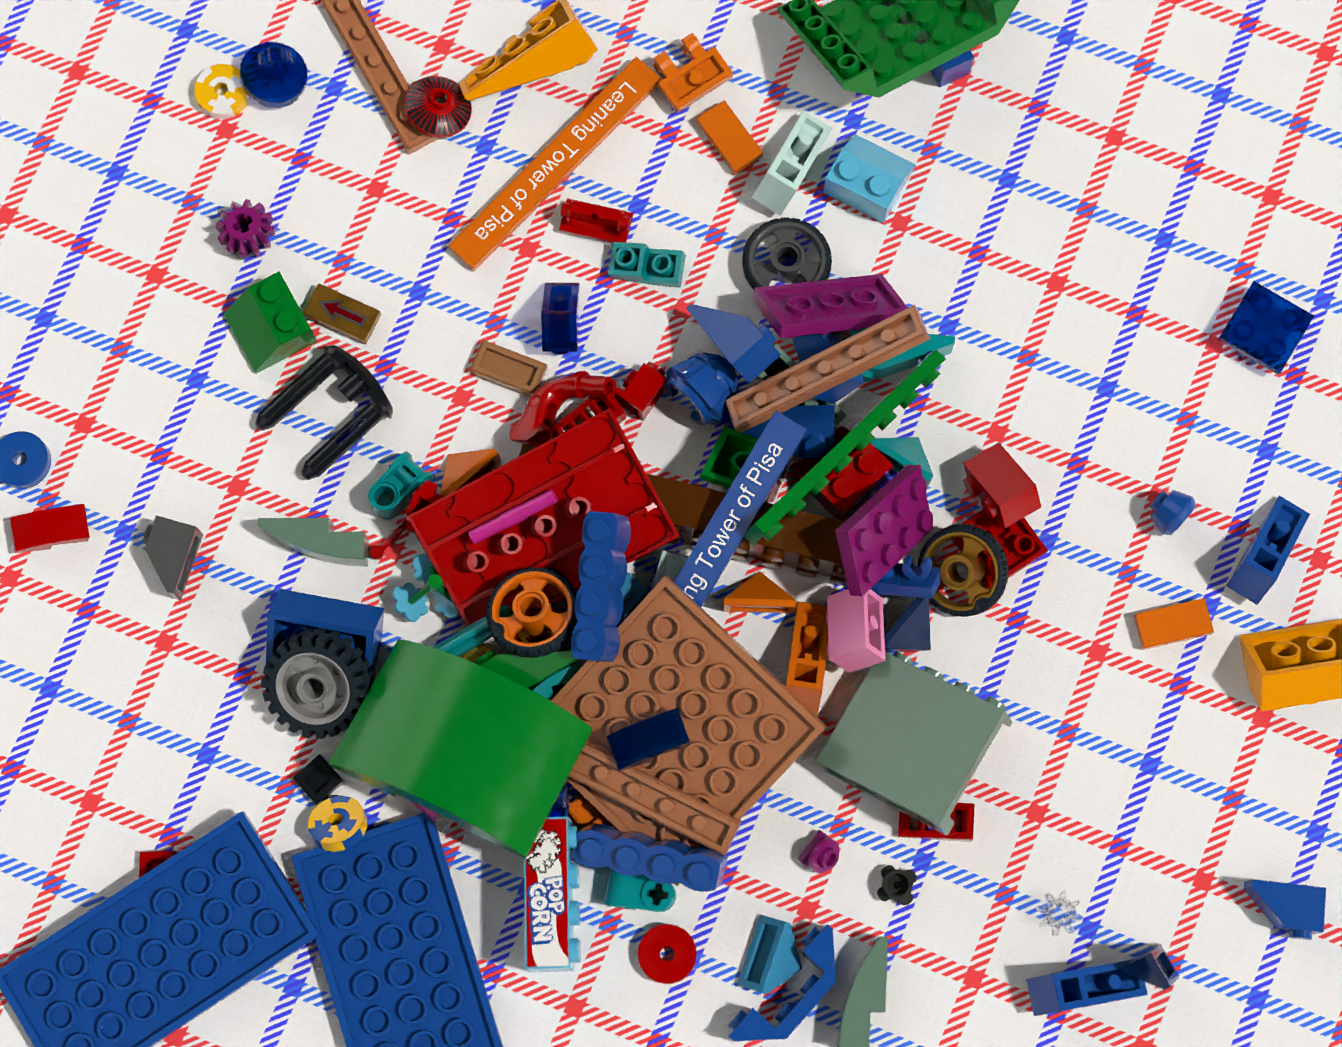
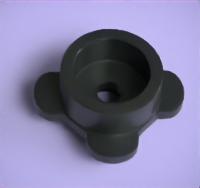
(906, 881)

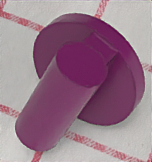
(820, 853)

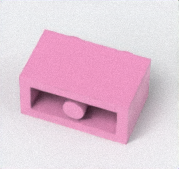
(855, 630)

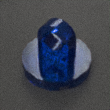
(273, 74)

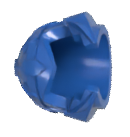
(707, 383)

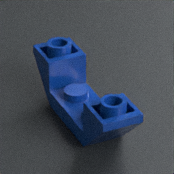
(821, 954)

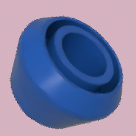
(1171, 510)

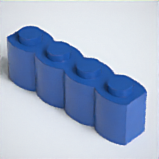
(602, 575)
(661, 860)

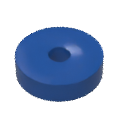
(36, 465)

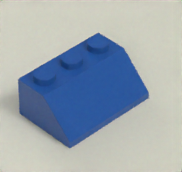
(298, 611)

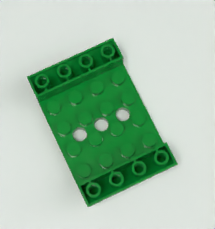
(875, 53)

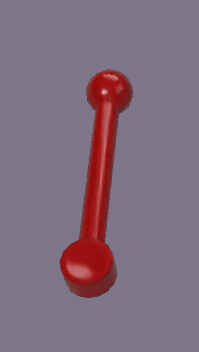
(377, 551)

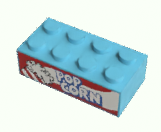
(549, 899)

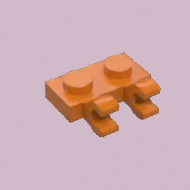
(695, 79)

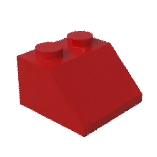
(853, 483)

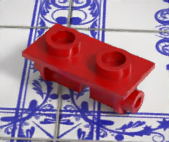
(595, 221)

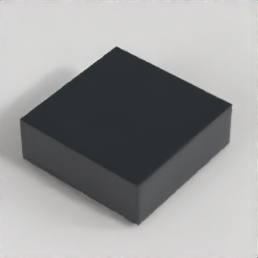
(318, 779)

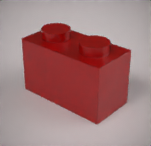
(1001, 485)

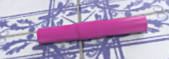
(513, 516)

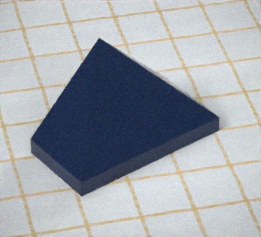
(911, 630)
(1153, 968)

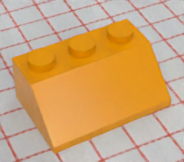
(1294, 664)

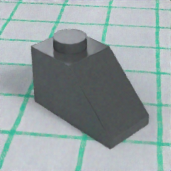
(172, 551)

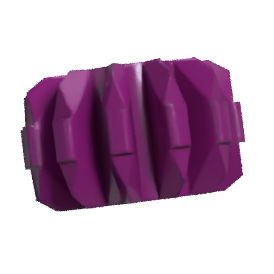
(232, 233)

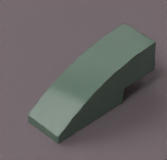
(318, 540)
(865, 996)

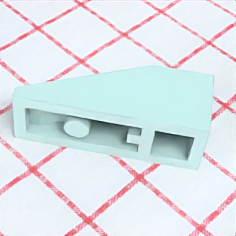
(792, 163)

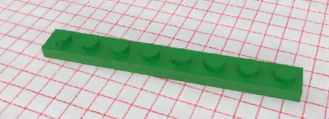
(838, 457)

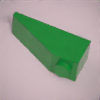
(527, 670)

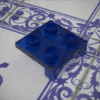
(1265, 328)

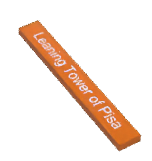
(554, 164)

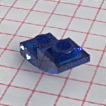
(648, 739)

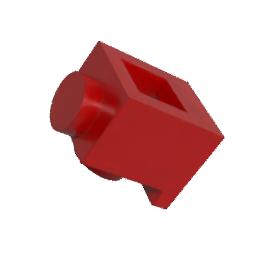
(642, 389)

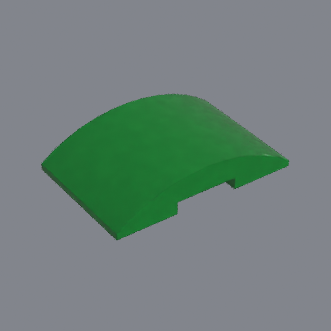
(463, 744)

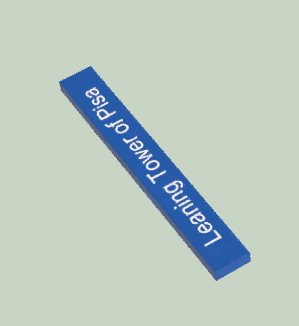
(740, 507)

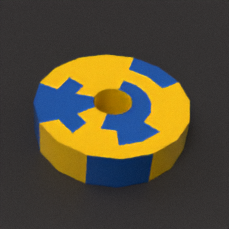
(341, 836)

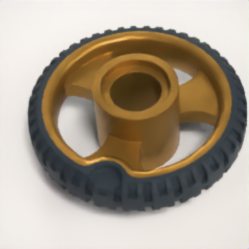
(975, 542)

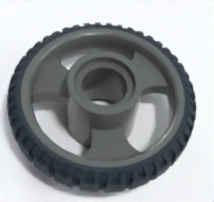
(785, 231)

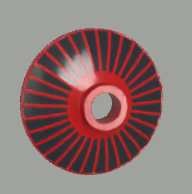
(437, 118)

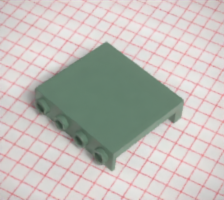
(913, 739)

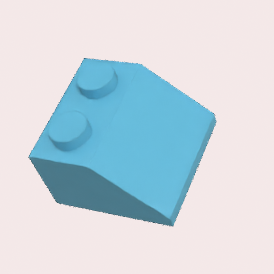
(868, 178)

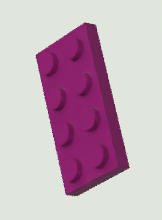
(828, 305)
(884, 530)

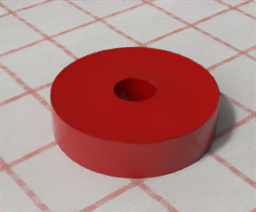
(667, 971)

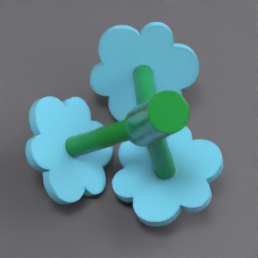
(412, 601)

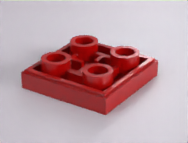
(1017, 540)

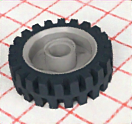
(299, 700)

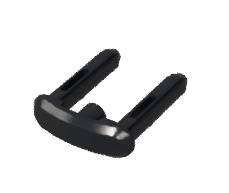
(358, 381)

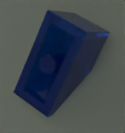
(560, 318)

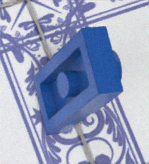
(910, 580)

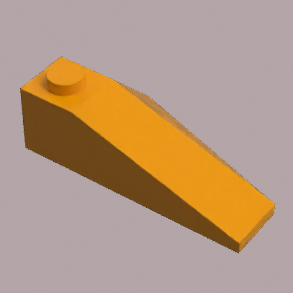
(549, 47)

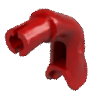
(541, 409)

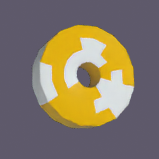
(210, 82)

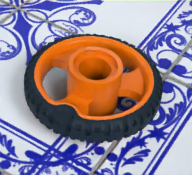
(505, 628)

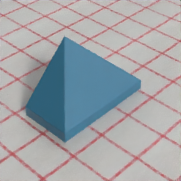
(770, 957)

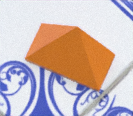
(467, 467)
(759, 596)

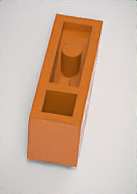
(808, 655)

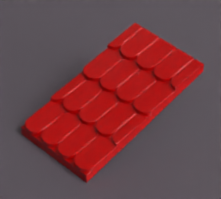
(586, 469)

